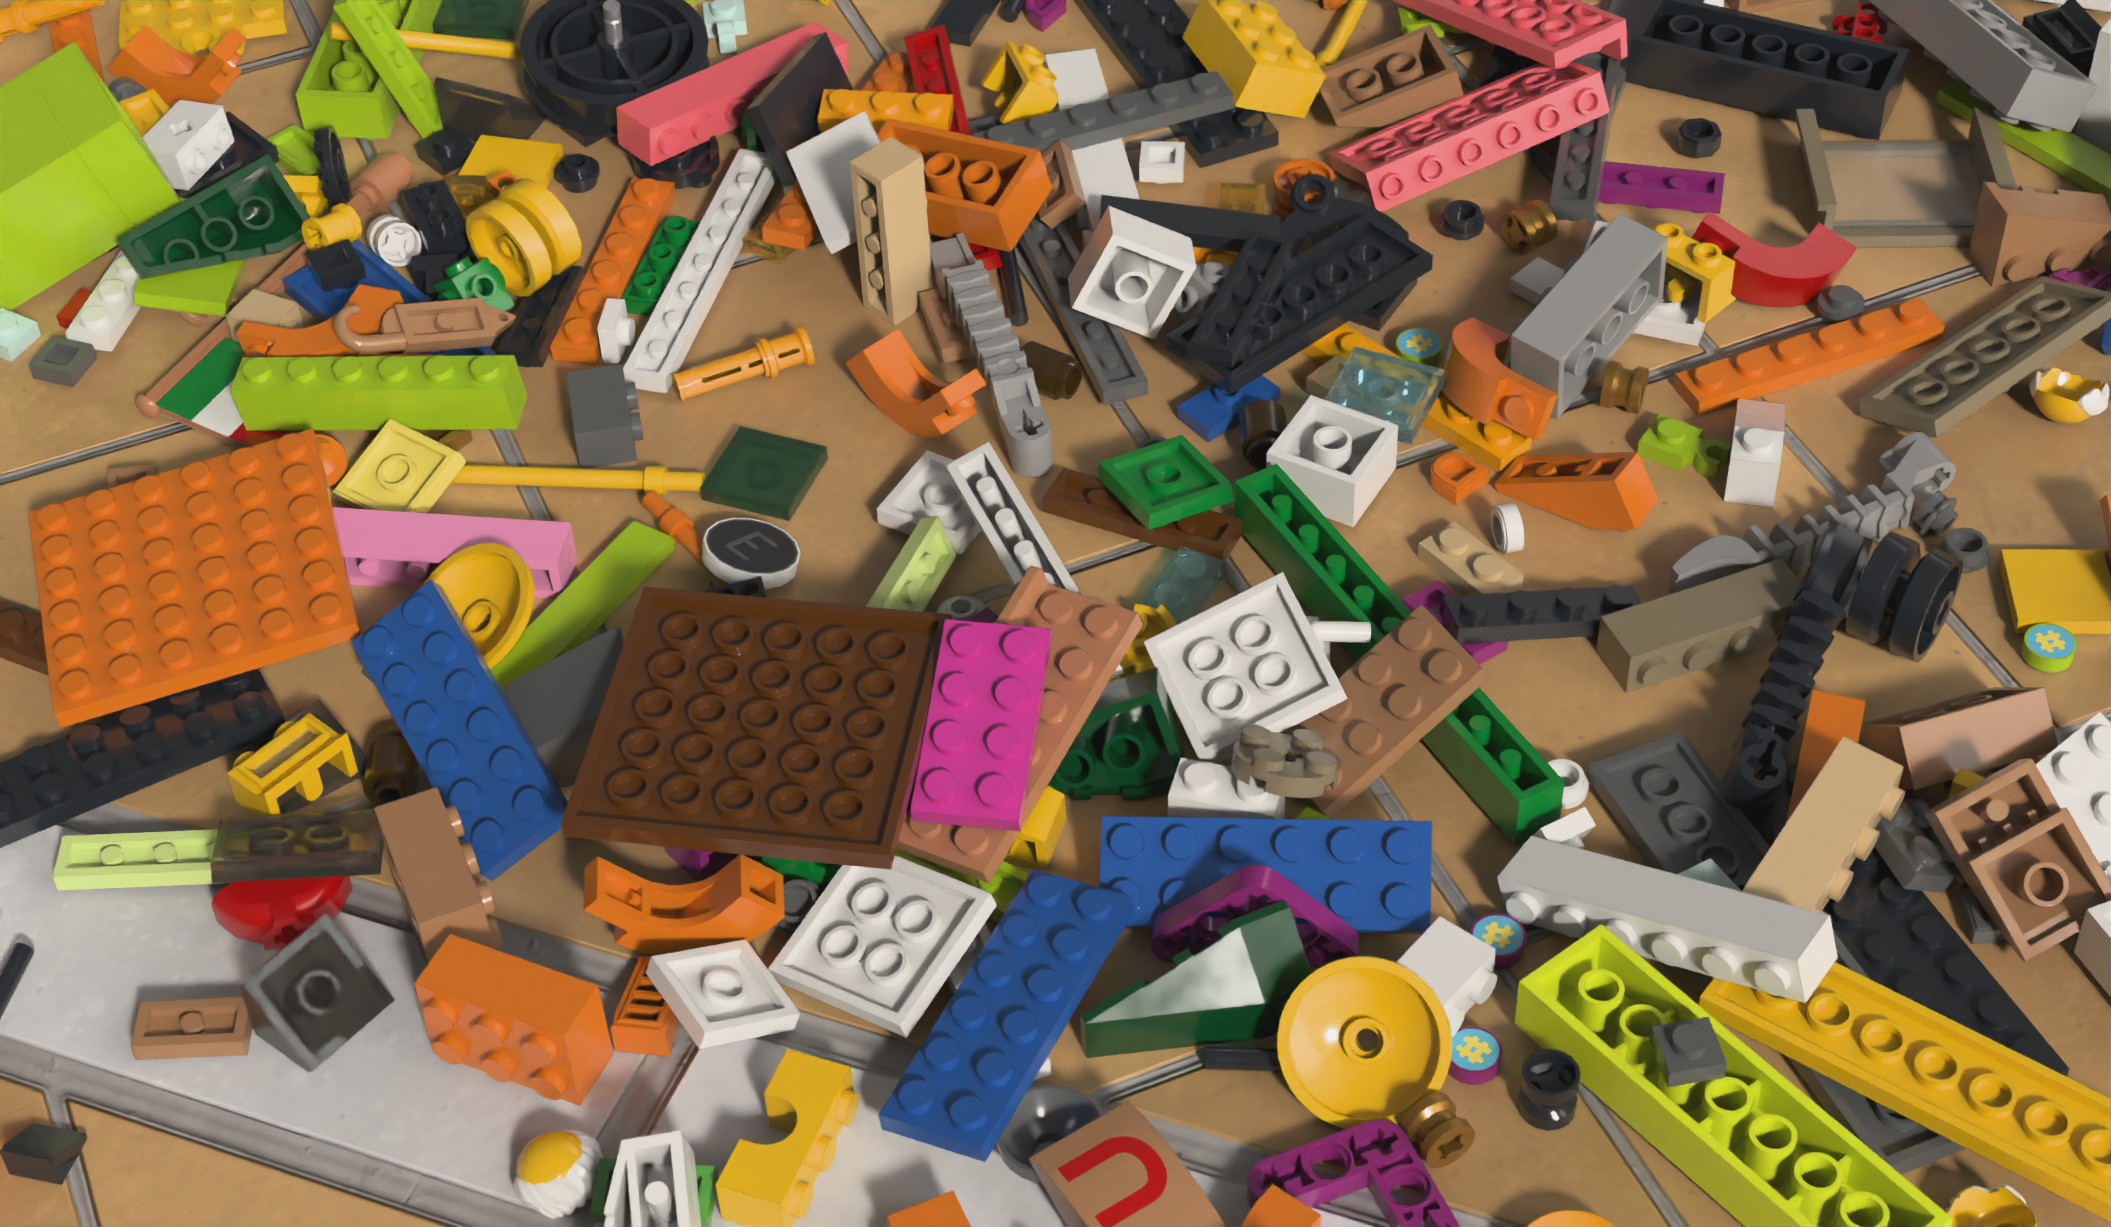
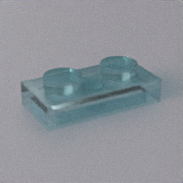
(1185, 584)

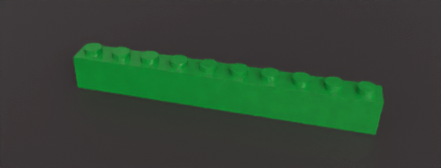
(1338, 585)

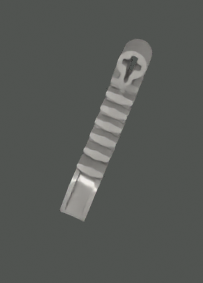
(998, 354)
(1914, 473)

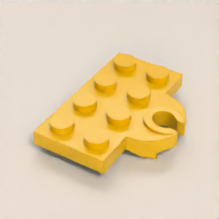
(201, 23)

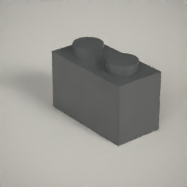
(602, 416)

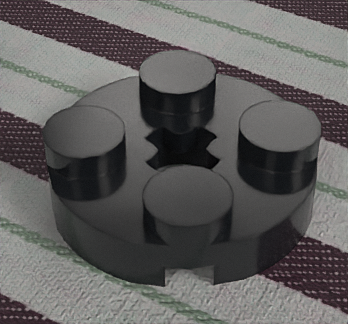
(690, 169)

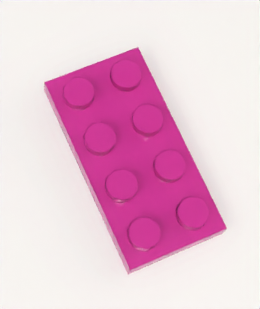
(982, 725)

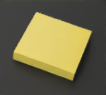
(399, 472)

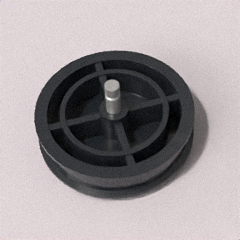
(605, 53)

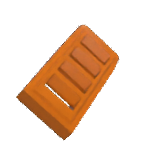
(641, 1035)

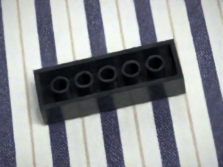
(1767, 65)

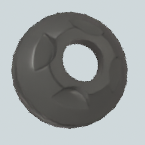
(1041, 1117)

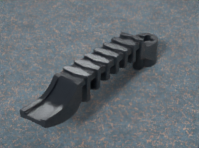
(1792, 666)

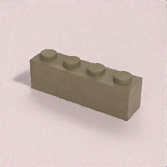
(1697, 626)

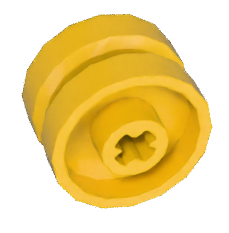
(524, 236)

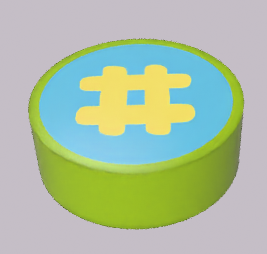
(1420, 346)
(2049, 647)

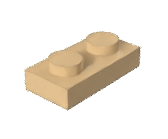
(1468, 562)

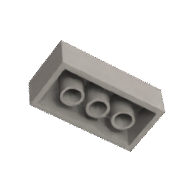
(1590, 310)

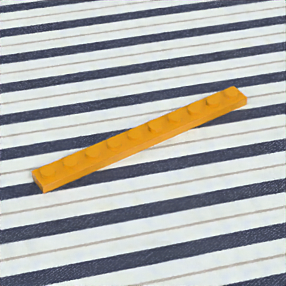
(1488, 443)

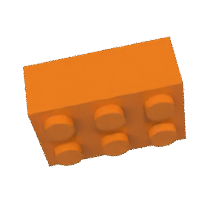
(514, 1019)

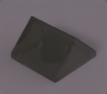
(485, 112)
(313, 995)

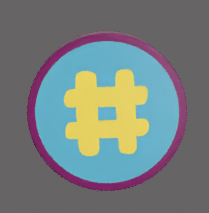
(1505, 935)
(1475, 1056)

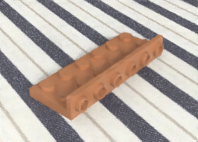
(1084, 654)

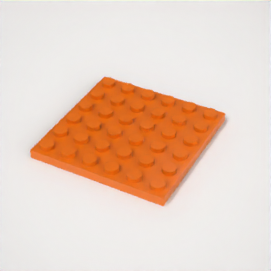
(190, 577)

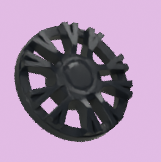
(333, 165)

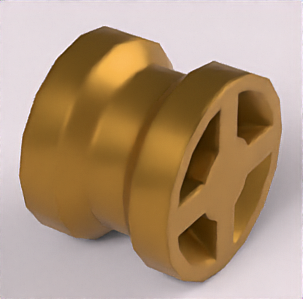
(1528, 227)
(1624, 387)
(1438, 1130)

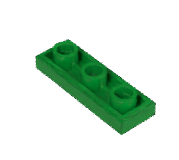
(658, 264)

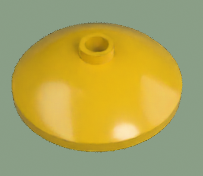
(491, 595)
(1322, 1049)

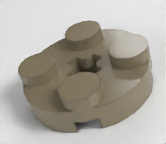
(1288, 763)

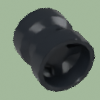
(1549, 1089)

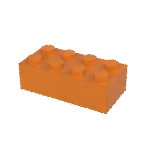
(975, 183)

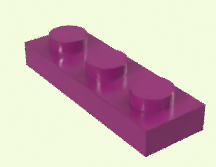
(1662, 187)

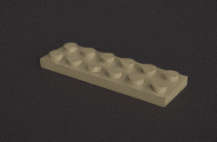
(1987, 357)

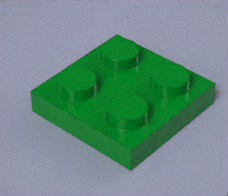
(1165, 482)

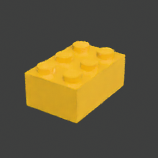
(1255, 56)

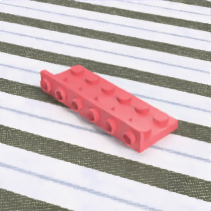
(1537, 29)
(1471, 132)

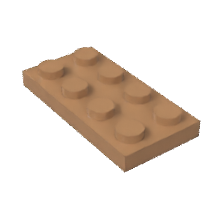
(1392, 703)

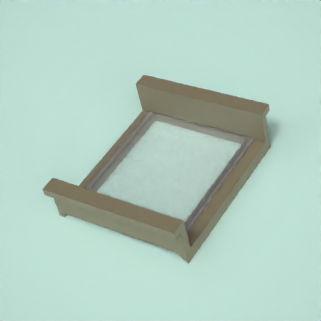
(1906, 188)

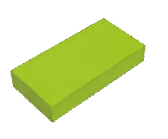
(296, 151)

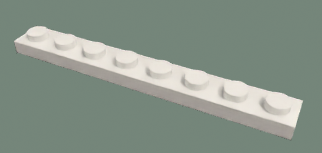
(700, 272)

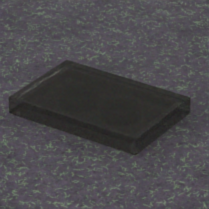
(297, 846)

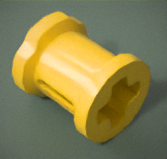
(332, 228)

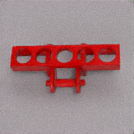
(1861, 25)

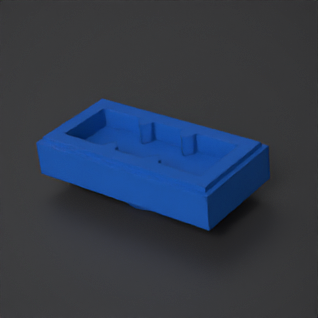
(1216, 411)

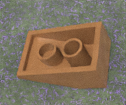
(1391, 81)

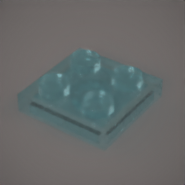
(1388, 389)

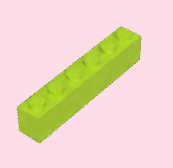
(370, 390)

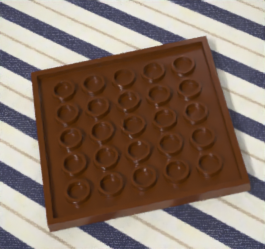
(760, 728)

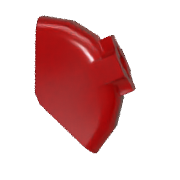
(278, 908)

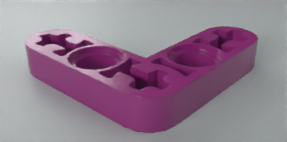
(1240, 893)
(1376, 1172)

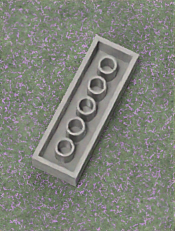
(1996, 58)

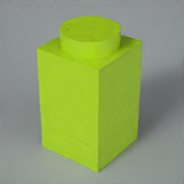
(68, 174)

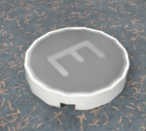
(749, 549)

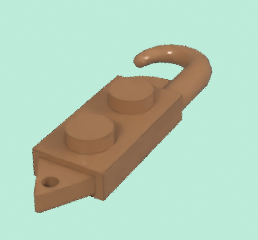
(427, 327)

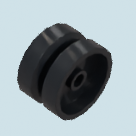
(1904, 596)

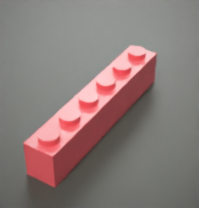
(711, 99)

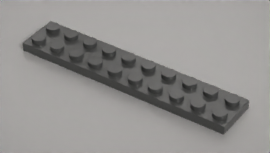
(1680, 819)

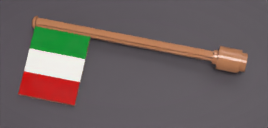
(200, 383)

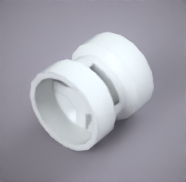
(398, 246)

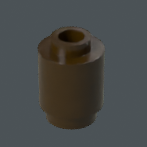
(1053, 370)
(1259, 428)
(390, 769)

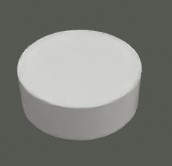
(1507, 528)

